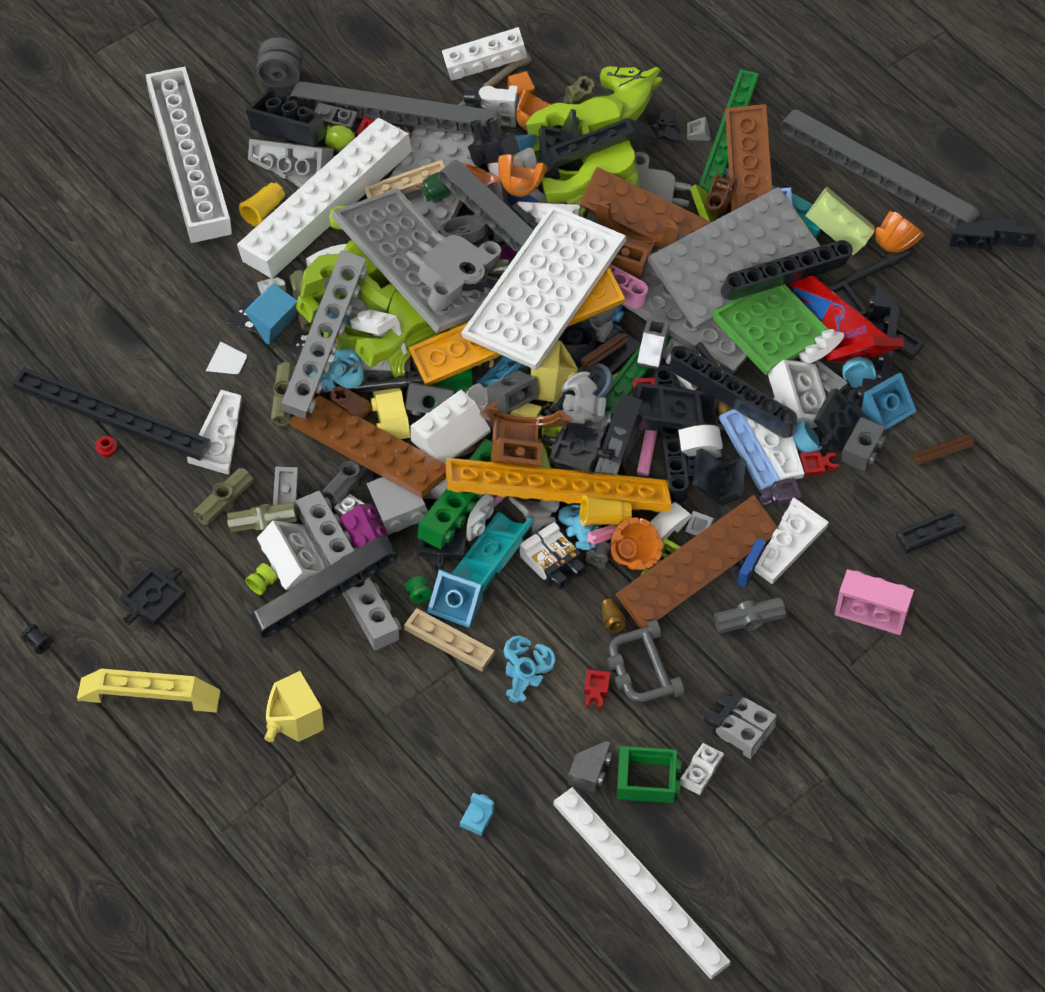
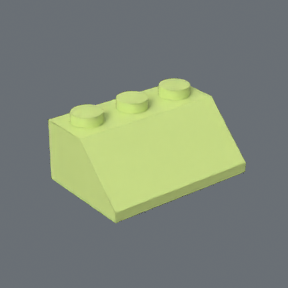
(840, 220)

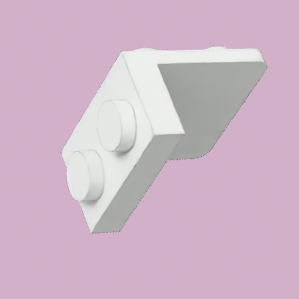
(377, 323)

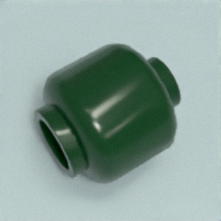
(434, 188)

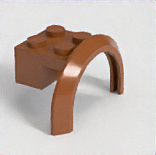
(637, 248)
(517, 436)

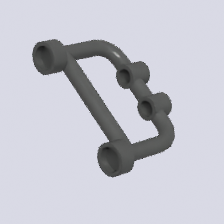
(623, 679)

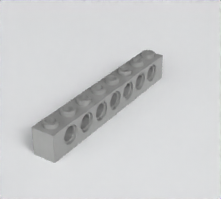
(346, 264)
(378, 633)

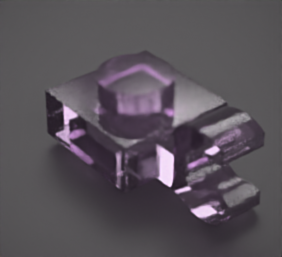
(781, 490)

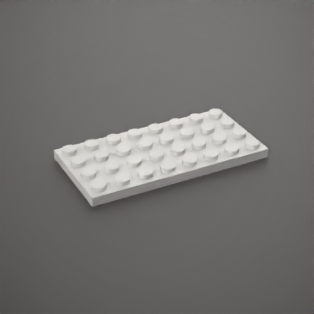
(543, 287)

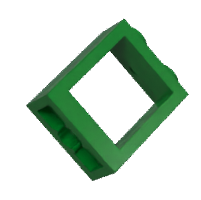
(648, 756)

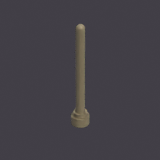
(505, 72)

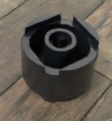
(578, 341)

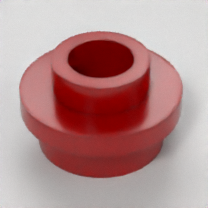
(106, 451)

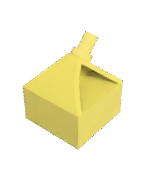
(554, 372)
(293, 709)

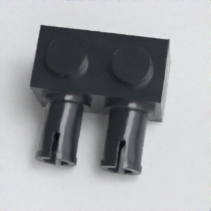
(489, 148)

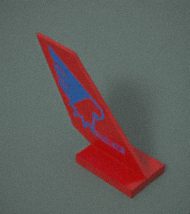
(860, 335)

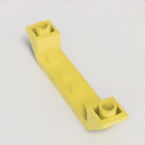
(149, 685)

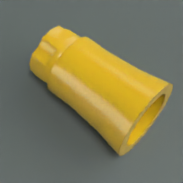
(261, 204)
(603, 511)

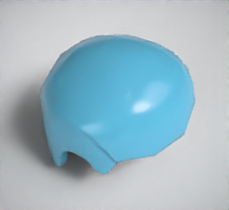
(856, 369)
(806, 439)

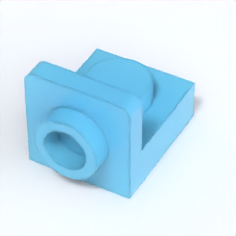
(478, 814)

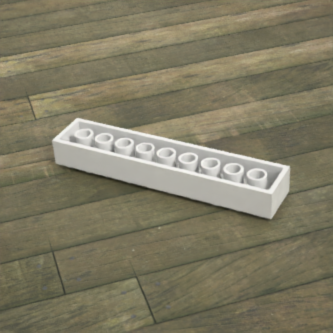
(188, 155)
(338, 183)

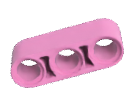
(631, 287)

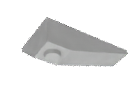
(289, 160)

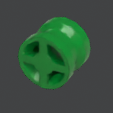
(418, 589)

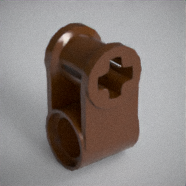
(721, 190)
(351, 402)

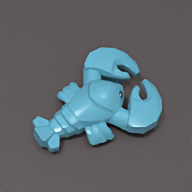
(337, 370)
(570, 517)
(524, 668)

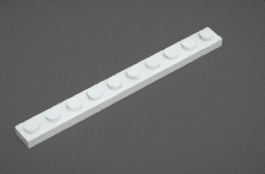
(642, 883)

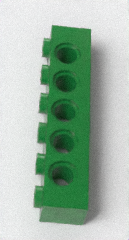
(451, 508)

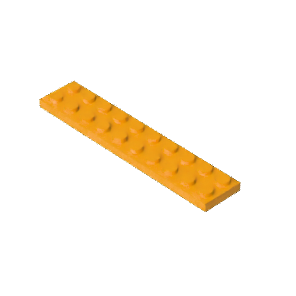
(451, 353)
(555, 484)

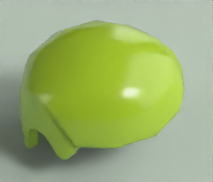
(338, 137)

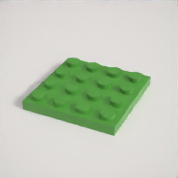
(769, 326)

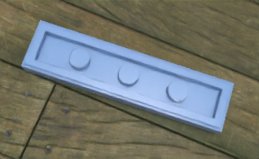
(749, 449)

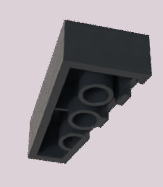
(285, 119)

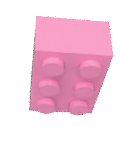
(874, 602)

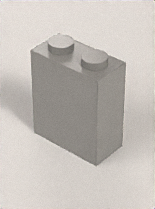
(396, 505)

